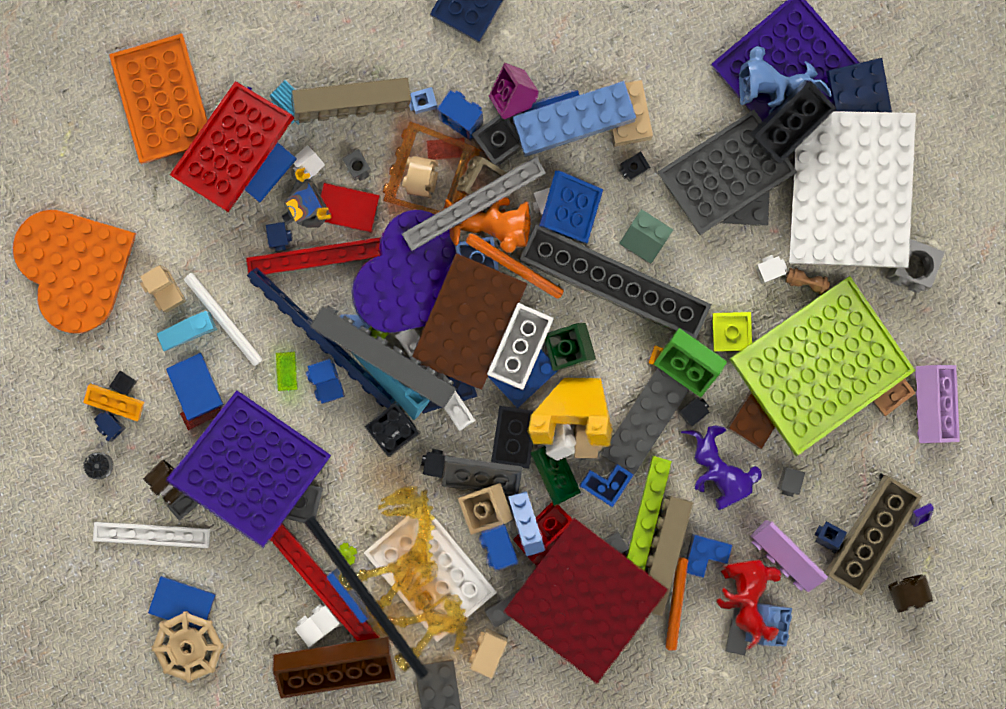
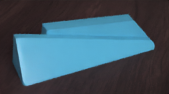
(407, 398)

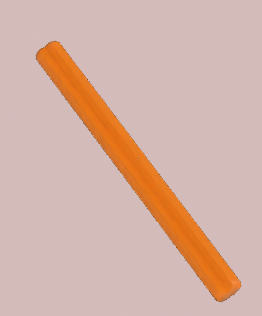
(514, 266)

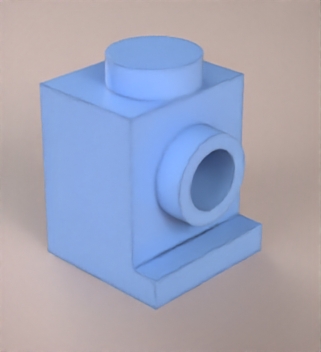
(426, 95)

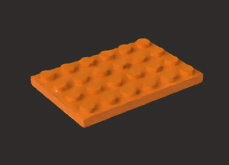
(159, 97)

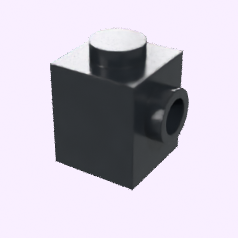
(433, 463)

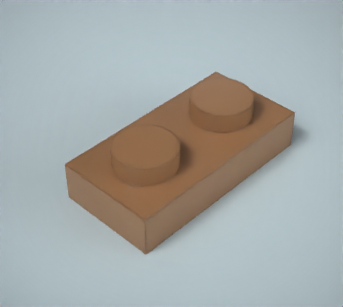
(894, 397)

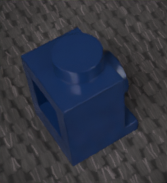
(109, 425)
(836, 535)

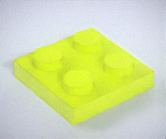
(731, 331)

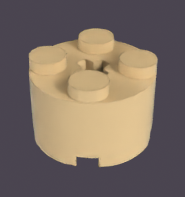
(421, 176)

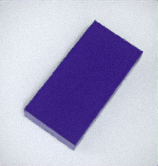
(922, 515)

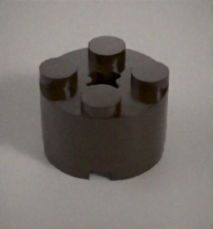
(157, 480)
(910, 592)

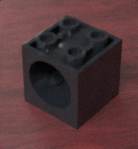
(392, 429)

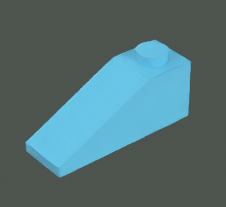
(187, 330)

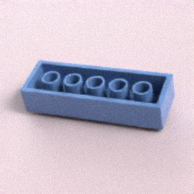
(574, 119)

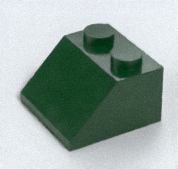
(569, 346)

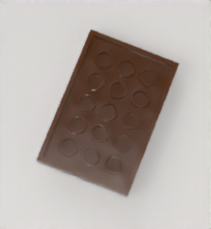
(468, 321)

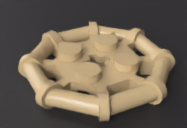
(189, 636)

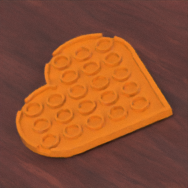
(75, 265)

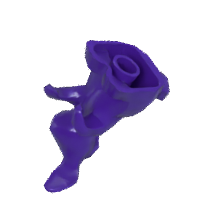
(730, 480)

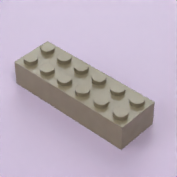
(350, 100)
(873, 534)
(668, 544)

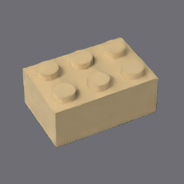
(641, 128)

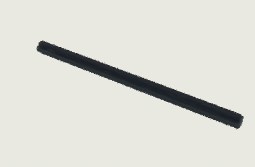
(366, 597)

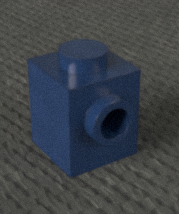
(278, 236)

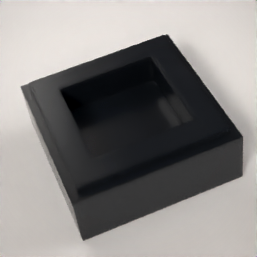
(123, 383)

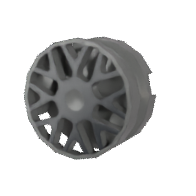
(98, 465)

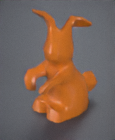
(508, 227)

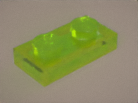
(286, 371)

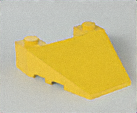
(573, 402)

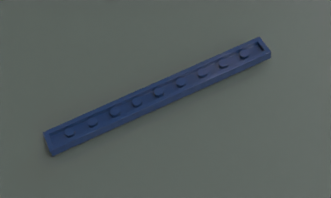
(328, 346)

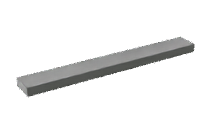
(473, 203)

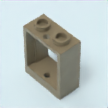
(473, 169)

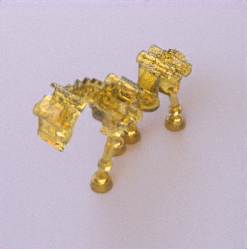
(420, 559)

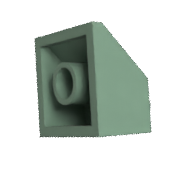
(646, 236)

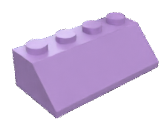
(937, 404)
(787, 556)

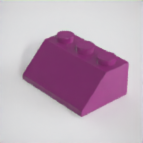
(513, 91)

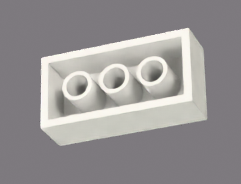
(520, 346)

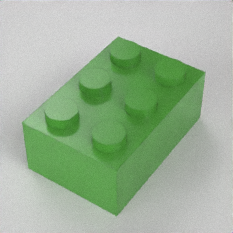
(690, 362)

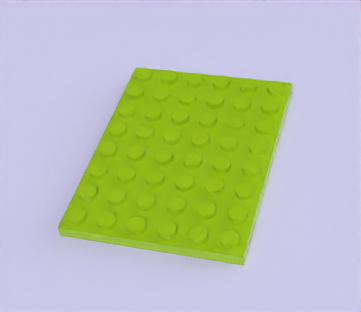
(822, 365)

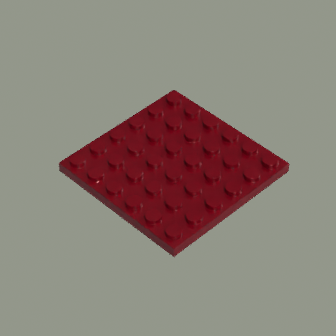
(586, 600)

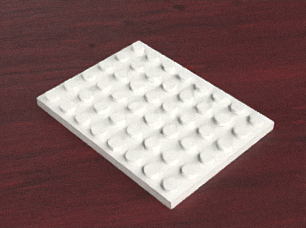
(854, 191)

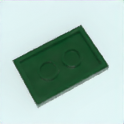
(556, 476)

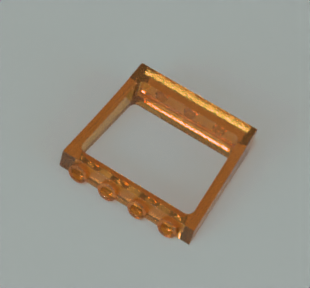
(402, 154)

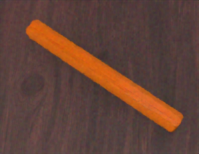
(676, 604)

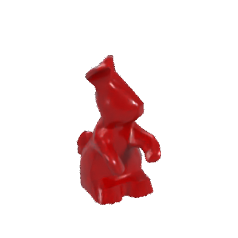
(750, 582)

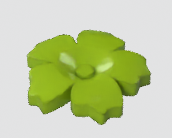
(348, 552)

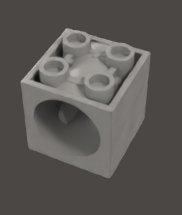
(931, 259)

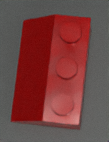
(551, 525)

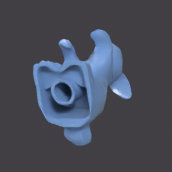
(760, 77)

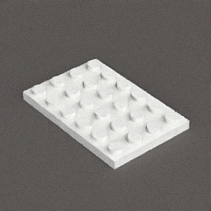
(455, 569)

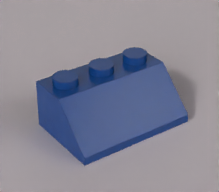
(270, 172)

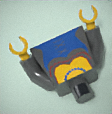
(305, 203)

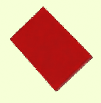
(350, 207)

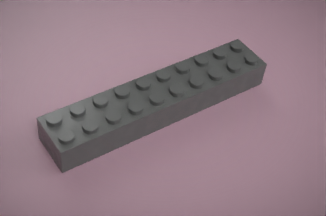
(614, 282)

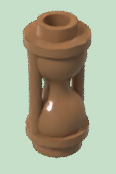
(799, 278)

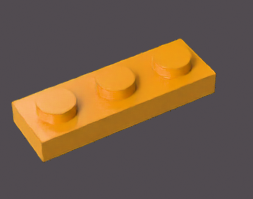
(113, 402)

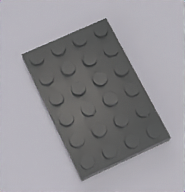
(723, 174)

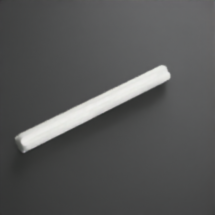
(223, 319)

